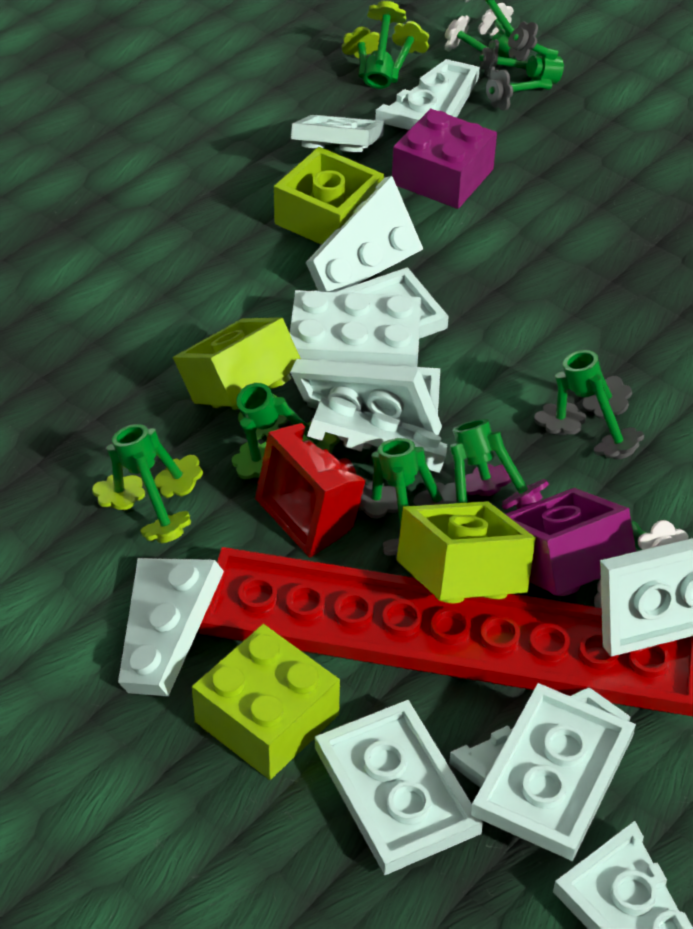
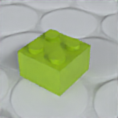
(322, 194)
(235, 357)
(465, 550)
(266, 701)

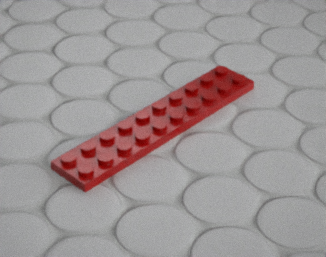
(405, 626)

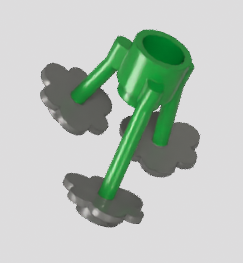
(544, 68)
(602, 396)
(398, 464)

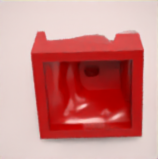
(308, 489)

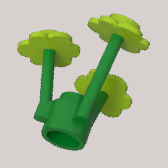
(379, 68)
(135, 449)

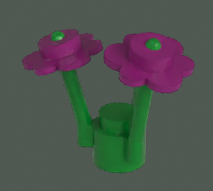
(476, 445)

